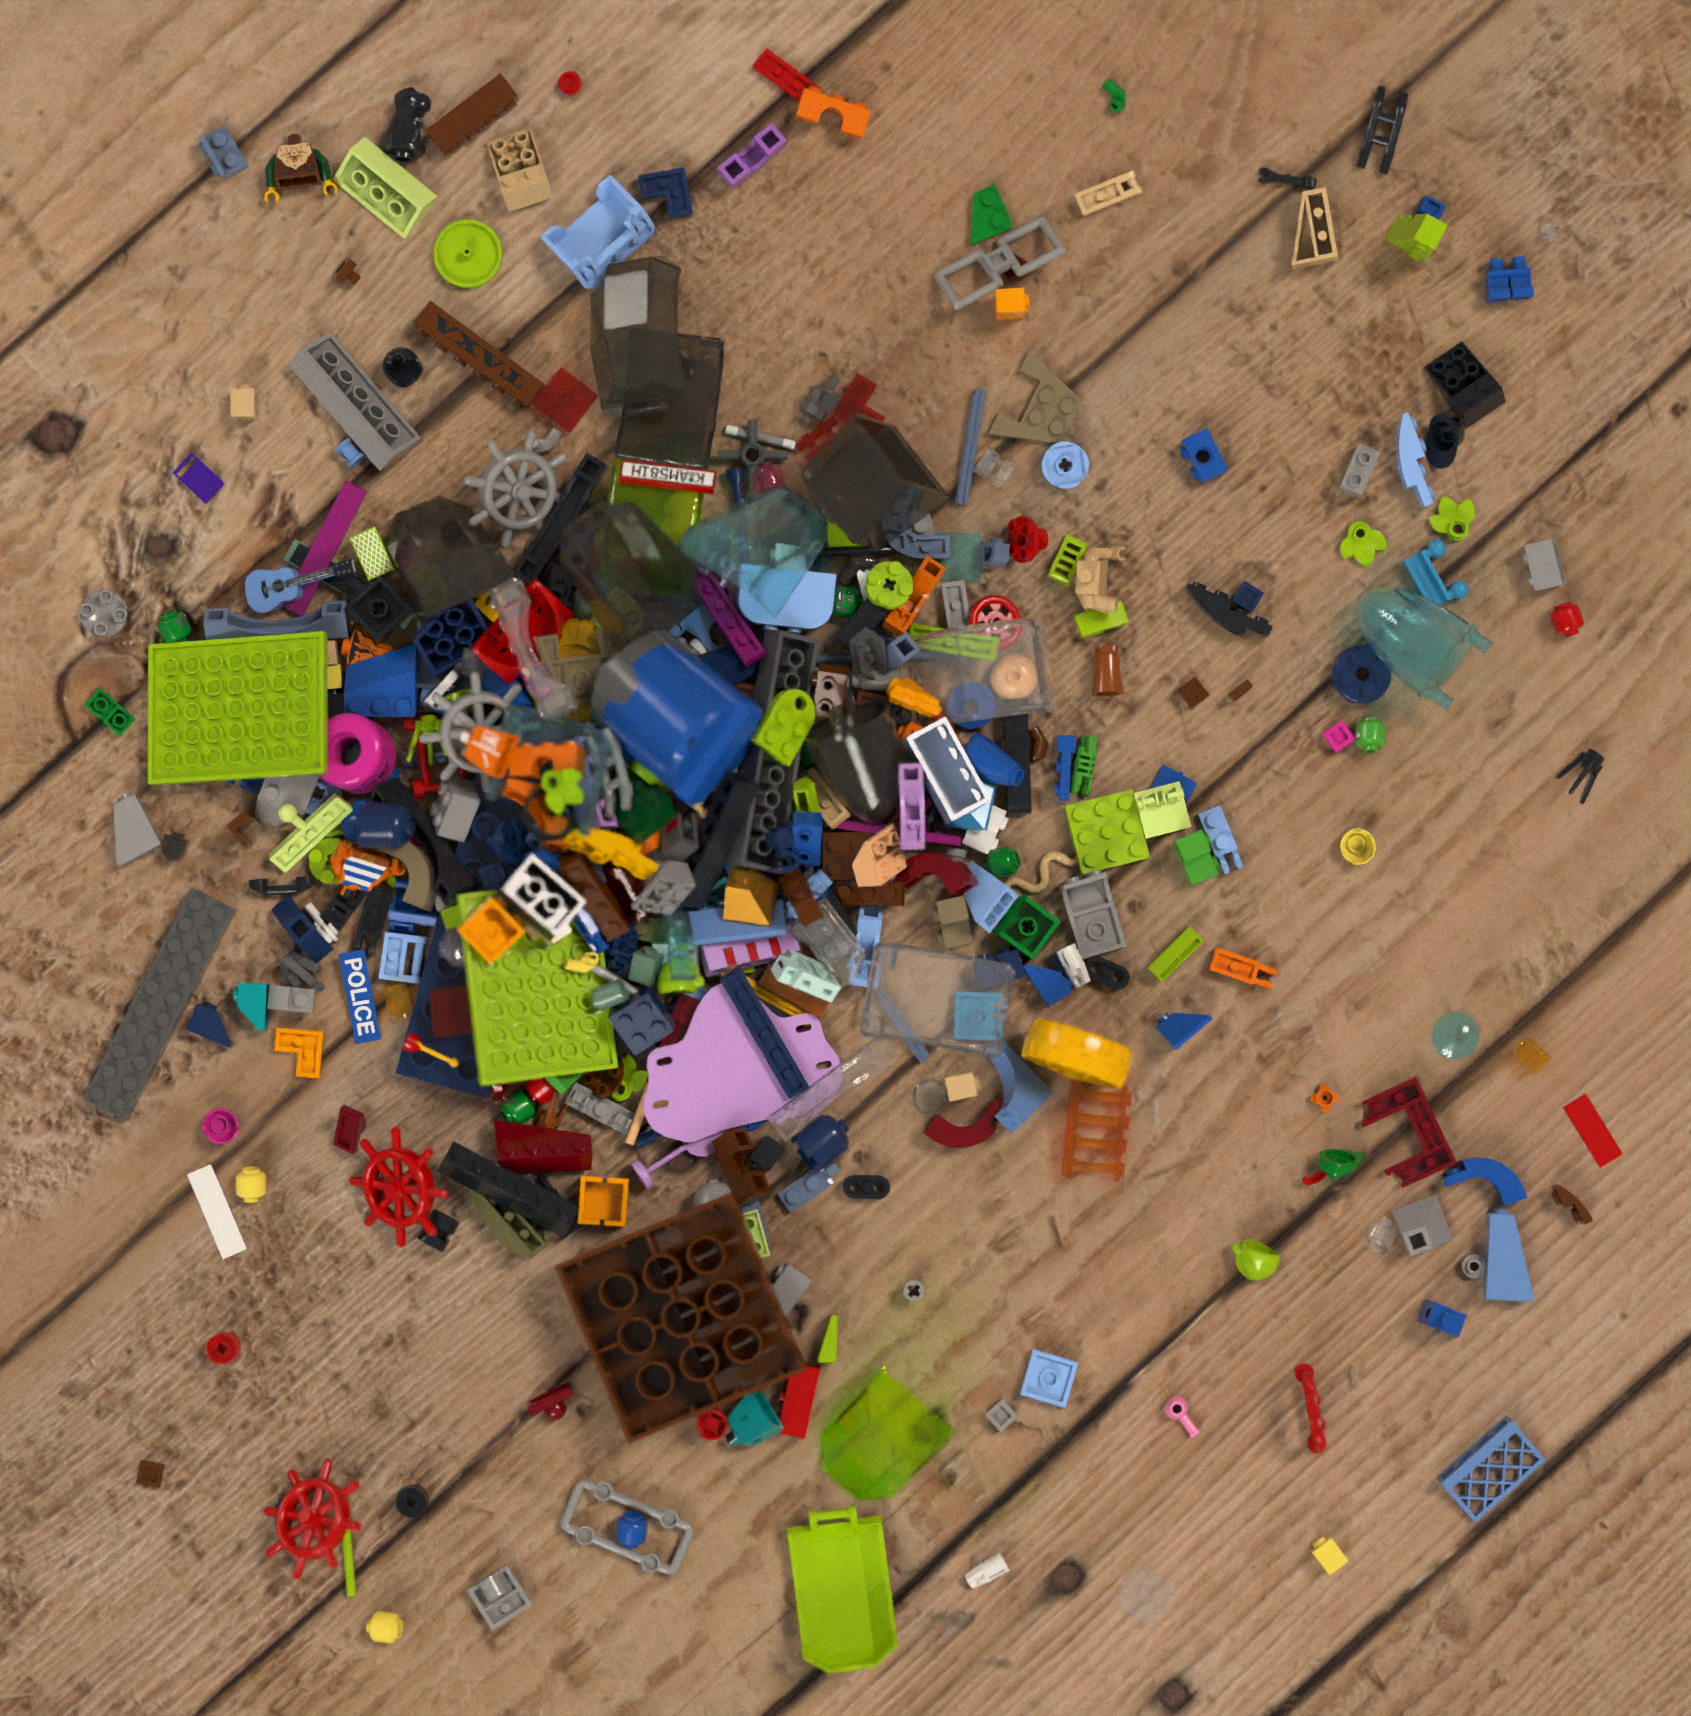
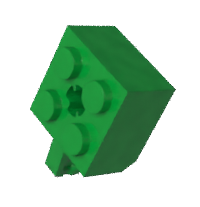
(1042, 924)

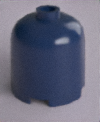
(384, 825)
(822, 1142)

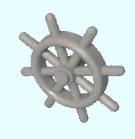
(516, 488)
(453, 710)

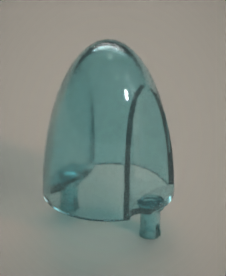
(1417, 638)

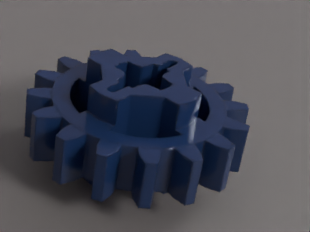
(621, 950)

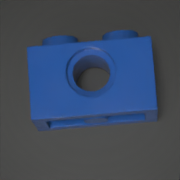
(1203, 442)

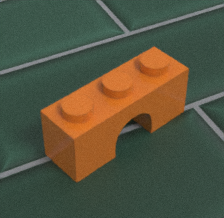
(852, 116)
(529, 759)

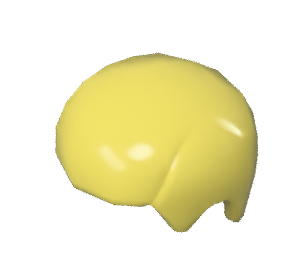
(1358, 846)

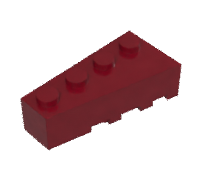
(540, 1149)

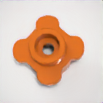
(1324, 1091)

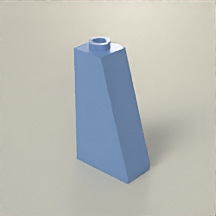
(1506, 1268)

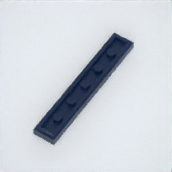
(764, 1032)

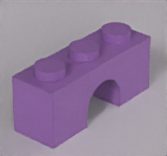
(753, 157)

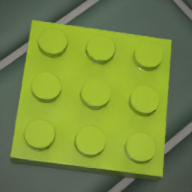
(1106, 832)

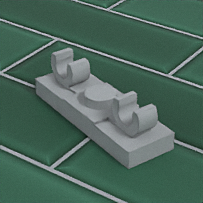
(600, 1108)

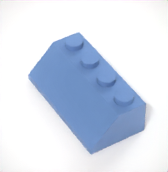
(710, 928)

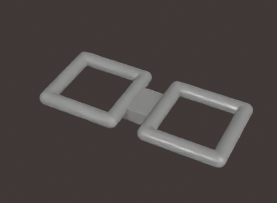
(999, 262)

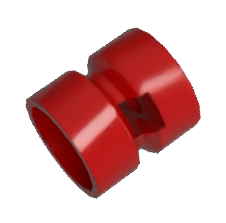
(223, 1347)
(712, 1424)

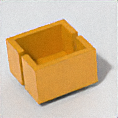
(603, 1200)

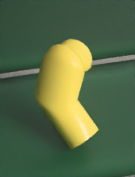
(583, 964)

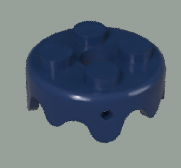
(1345, 679)

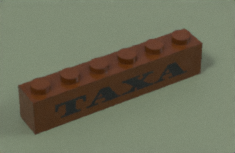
(479, 355)

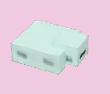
(805, 974)

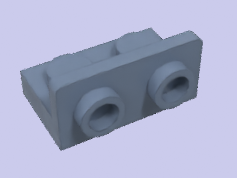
(223, 152)

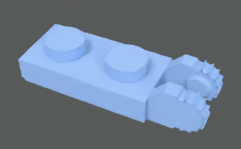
(1216, 826)

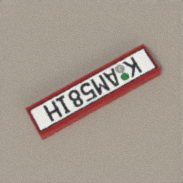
(667, 476)

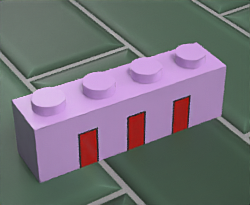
(745, 953)

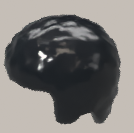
(402, 367)

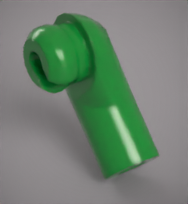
(1118, 96)

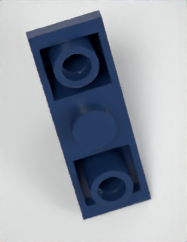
(301, 929)

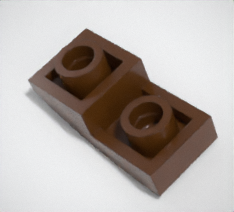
(1566, 1199)

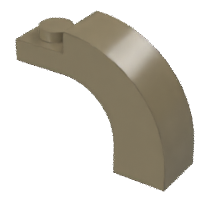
(421, 878)

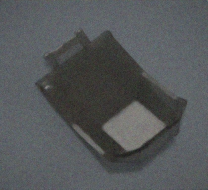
(637, 336)

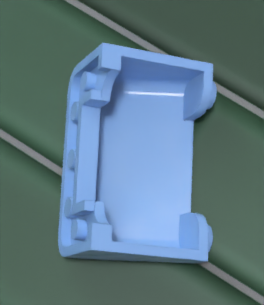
(602, 234)

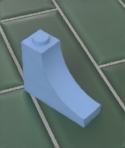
(1021, 1088)

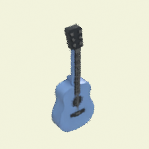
(271, 590)

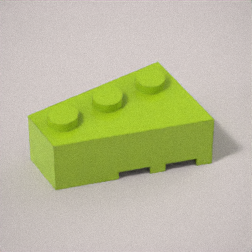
(1416, 235)

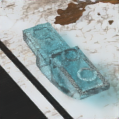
(680, 944)

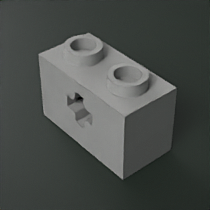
(1358, 470)

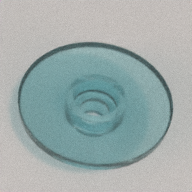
(1443, 1035)

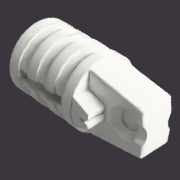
(1073, 965)
(987, 1571)

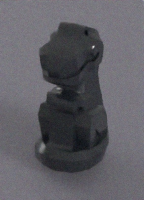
(404, 130)

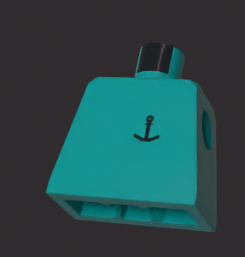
(753, 1421)

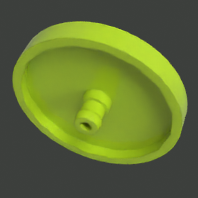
(468, 254)

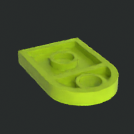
(785, 726)

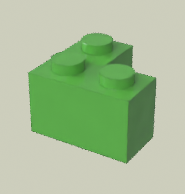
(1195, 857)

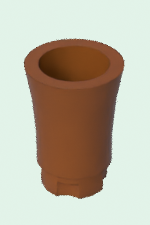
(1107, 672)

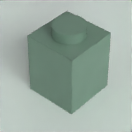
(646, 966)

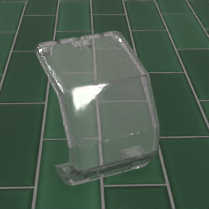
(985, 670)
(937, 999)

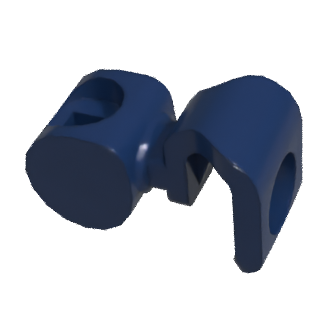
(781, 840)

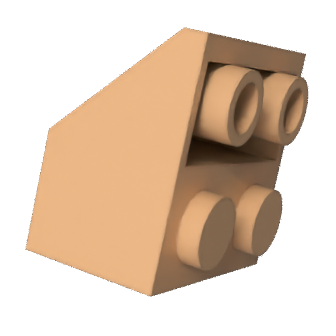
(879, 858)

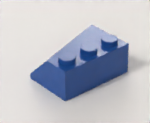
(383, 685)

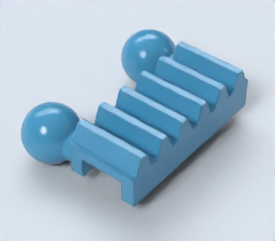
(1427, 579)

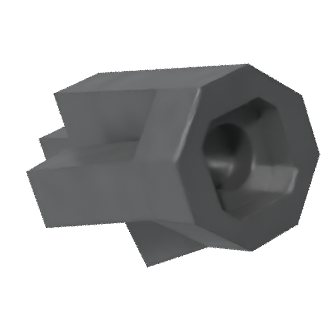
(822, 399)
(296, 967)

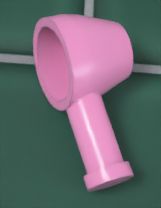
(1182, 1415)

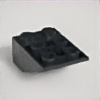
(1465, 384)

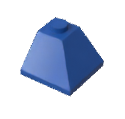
(1180, 1027)

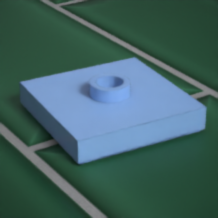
(1049, 1378)

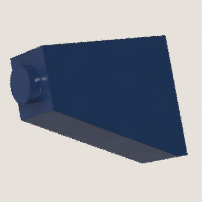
(729, 665)

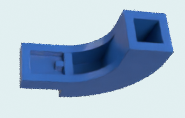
(1500, 1176)

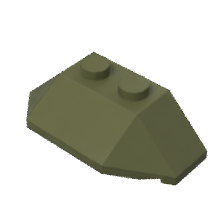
(512, 1230)

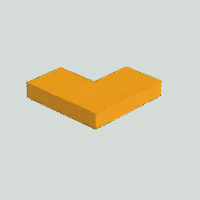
(307, 1045)

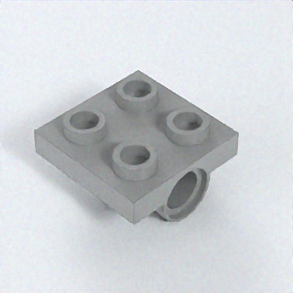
(499, 1597)

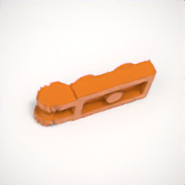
(1239, 967)

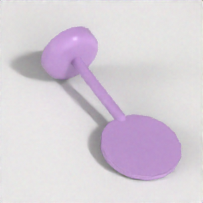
(699, 1148)

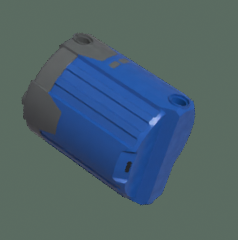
(674, 714)

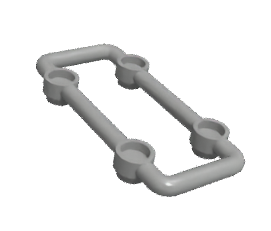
(586, 1535)

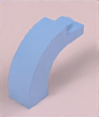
(868, 936)

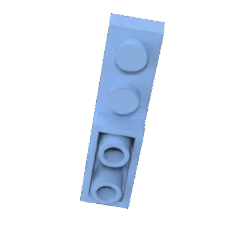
(1408, 451)

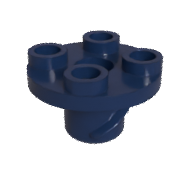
(509, 841)

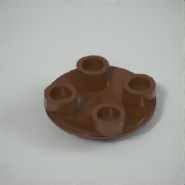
(606, 1081)

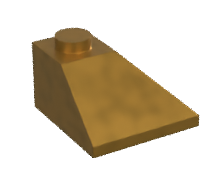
(749, 897)

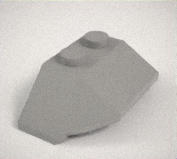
(281, 791)

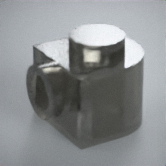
(175, 846)

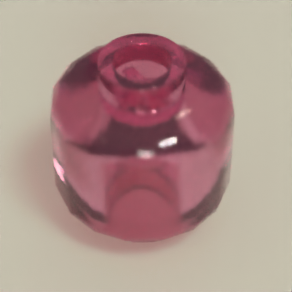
(768, 476)

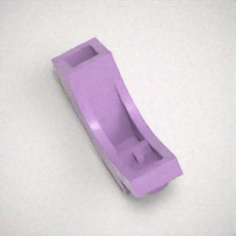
(912, 806)

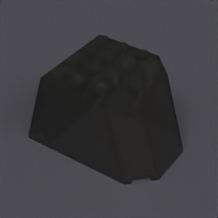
(871, 482)

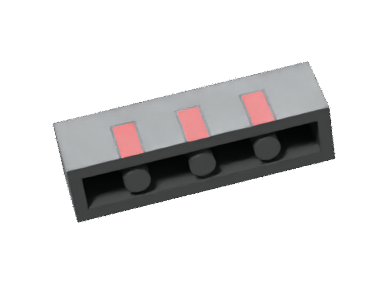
(680, 833)

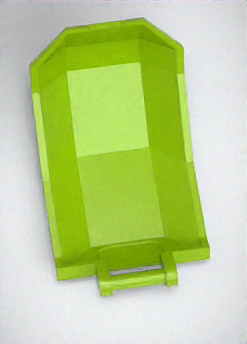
(842, 1591)

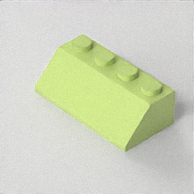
(384, 187)

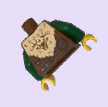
(296, 167)

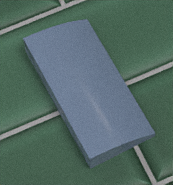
(946, 769)

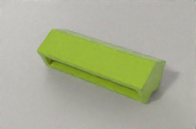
(805, 796)
(1175, 954)

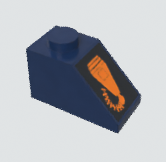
(210, 1024)

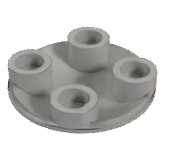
(103, 613)

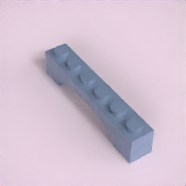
(329, 618)

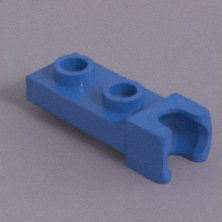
(1065, 747)

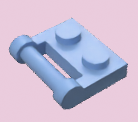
(395, 954)

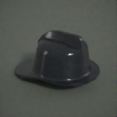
(1443, 440)

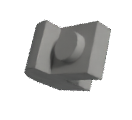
(291, 999)

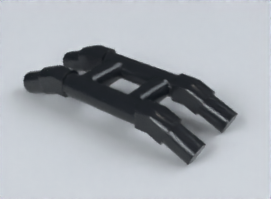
(1390, 142)

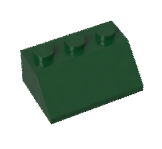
(648, 809)

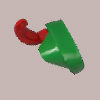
(1335, 1164)

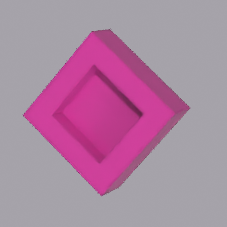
(1338, 736)

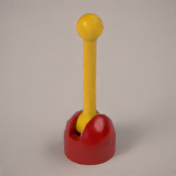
(414, 1044)

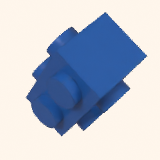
(806, 836)

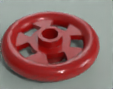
(994, 603)

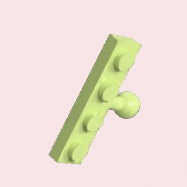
(309, 831)

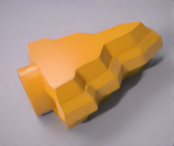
(913, 697)

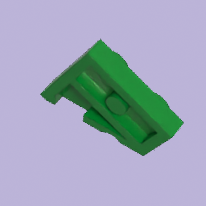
(988, 215)

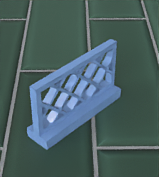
(1477, 1454)

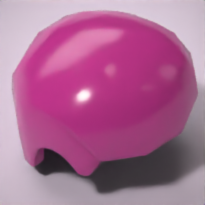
(220, 1126)

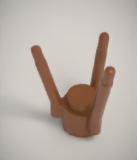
(548, 1116)

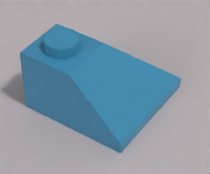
(977, 818)

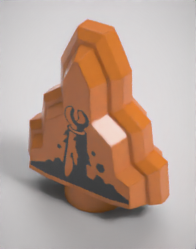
(362, 646)

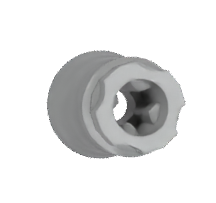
(880, 683)

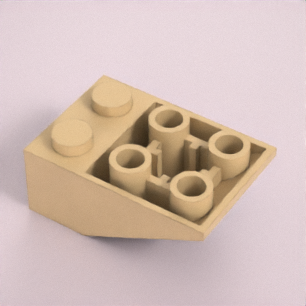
(519, 169)

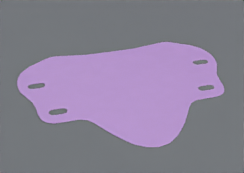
(720, 1073)

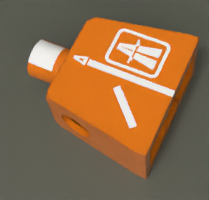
(489, 749)

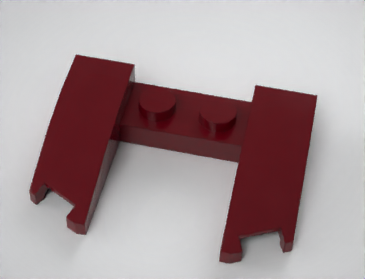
(1437, 1151)

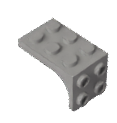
(1092, 914)

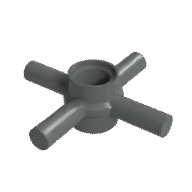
(752, 443)

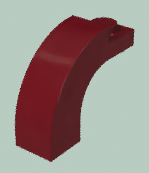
(951, 871)
(962, 1137)

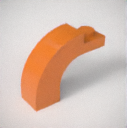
(923, 583)

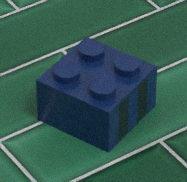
(641, 1020)

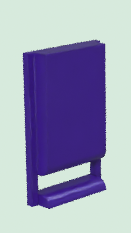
(200, 479)

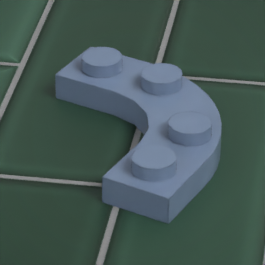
(920, 546)

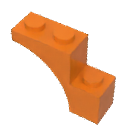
(520, 791)

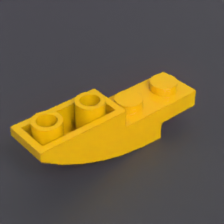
(606, 845)

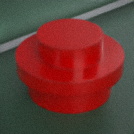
(569, 83)

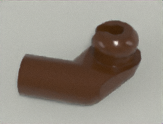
(1041, 744)

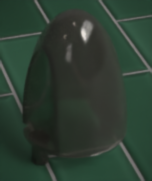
(859, 758)

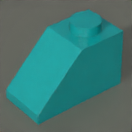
(252, 1001)

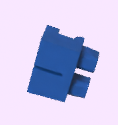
(1510, 283)

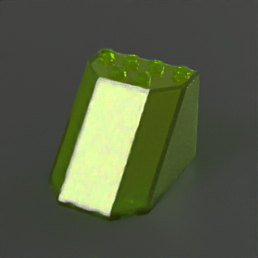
(881, 1439)

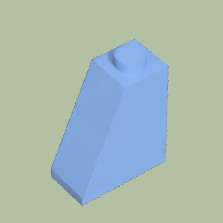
(989, 898)

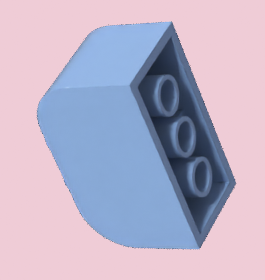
(804, 611)

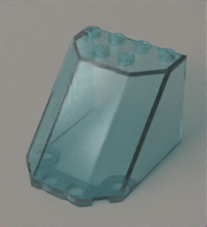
(760, 544)

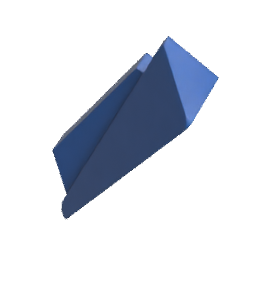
(586, 925)

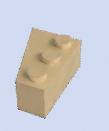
(1315, 231)

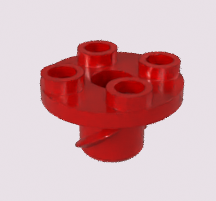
(1025, 539)

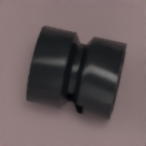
(445, 1226)
(412, 1500)

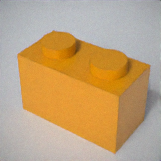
(1011, 303)

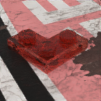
(856, 399)

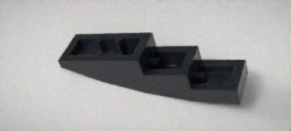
(867, 616)

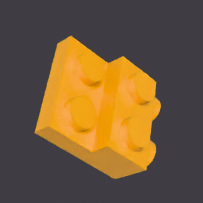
(492, 928)

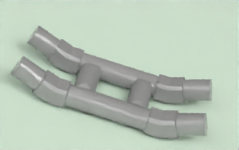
(621, 781)

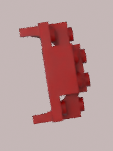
(549, 622)

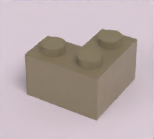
(954, 922)

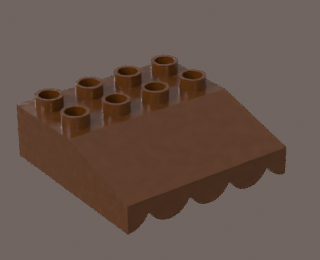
(681, 1317)

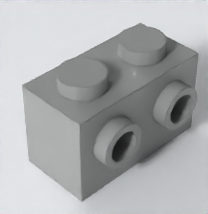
(1544, 564)

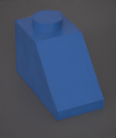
(1049, 983)

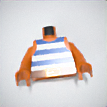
(361, 867)

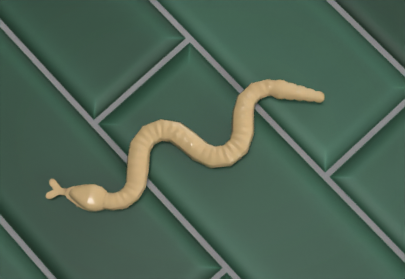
(1044, 872)

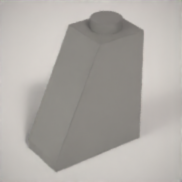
(133, 830)

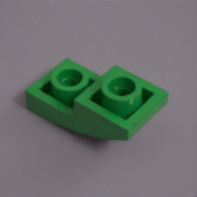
(109, 711)

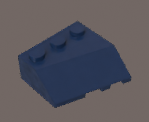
(448, 634)

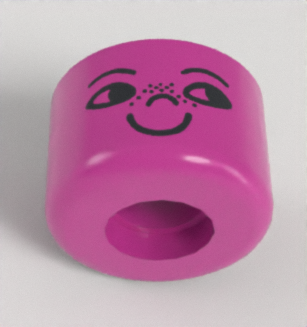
(376, 755)

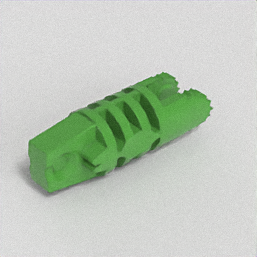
(1084, 766)

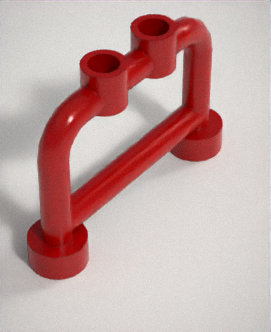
(424, 785)
(1316, 1441)

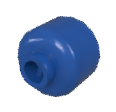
(631, 1530)

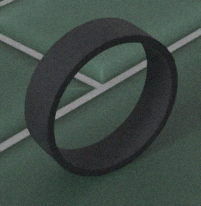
(538, 833)

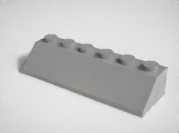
(354, 401)

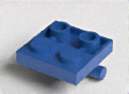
(405, 912)

